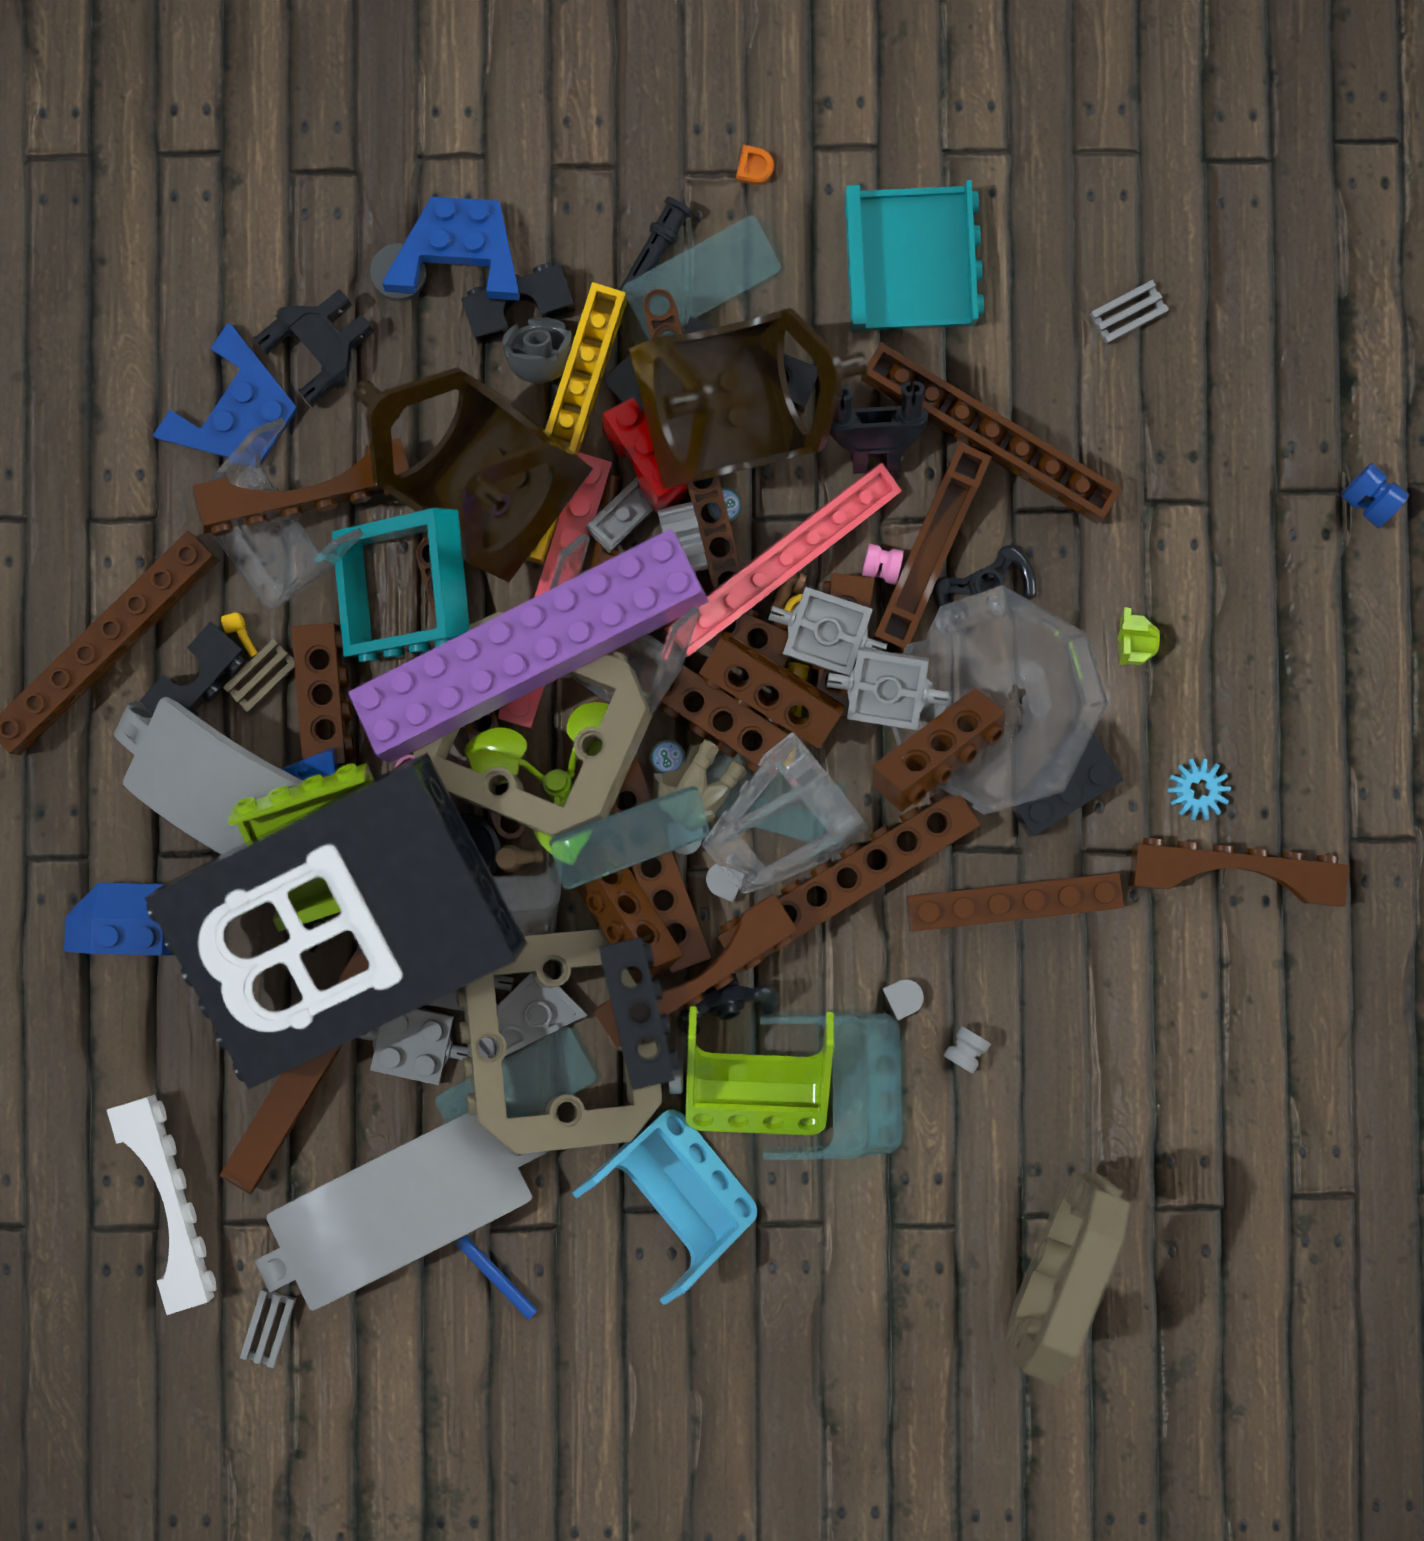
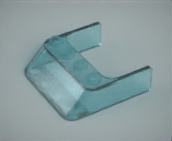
(863, 1083)

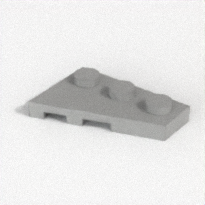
(531, 1014)

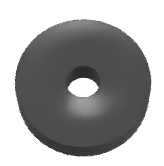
(380, 266)

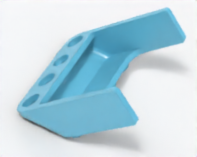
(686, 1188)

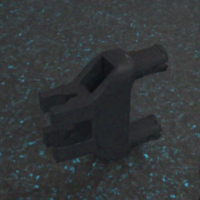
(322, 339)
(879, 428)

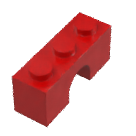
(629, 436)

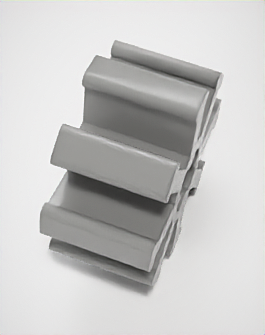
(685, 526)

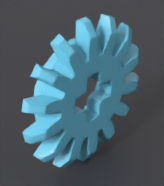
(1185, 794)

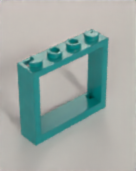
(447, 580)

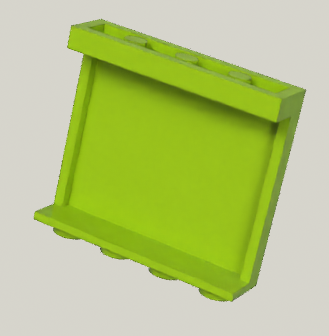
(257, 816)

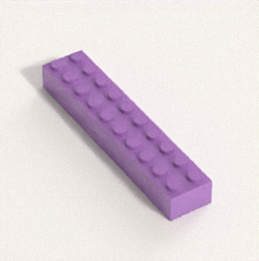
(528, 647)

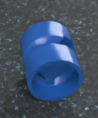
(1375, 495)

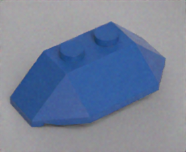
(114, 922)

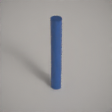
(492, 1272)

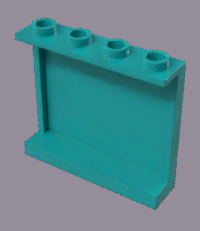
(912, 258)

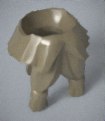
(693, 773)

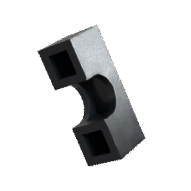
(543, 288)
(217, 658)

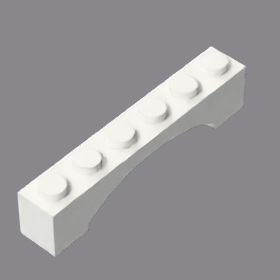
(142, 1129)

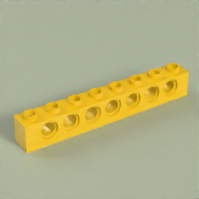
(583, 378)

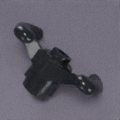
(988, 577)
(729, 1001)

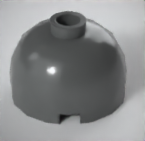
(538, 350)

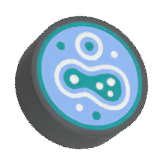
(733, 504)
(667, 756)

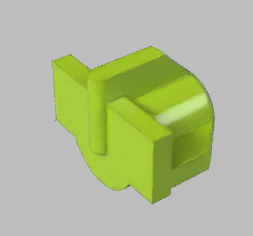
(1136, 639)

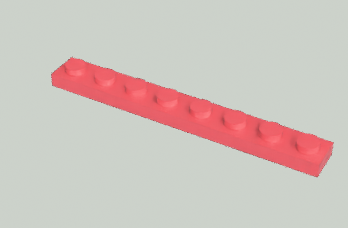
(570, 525)
(792, 553)

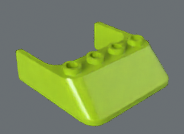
(758, 1090)

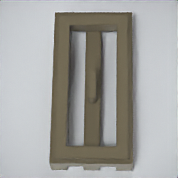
(239, 696)

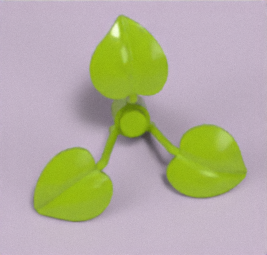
(506, 747)

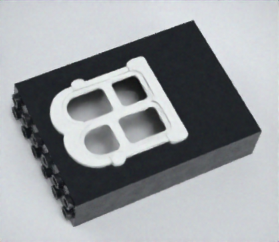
(404, 888)

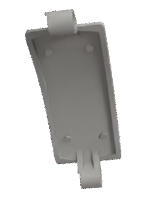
(192, 771)
(393, 1211)

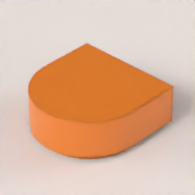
(754, 166)

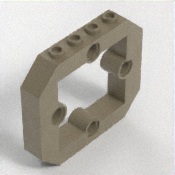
(599, 775)
(487, 1098)
(1067, 1276)

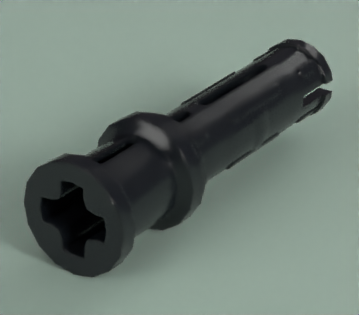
(662, 235)

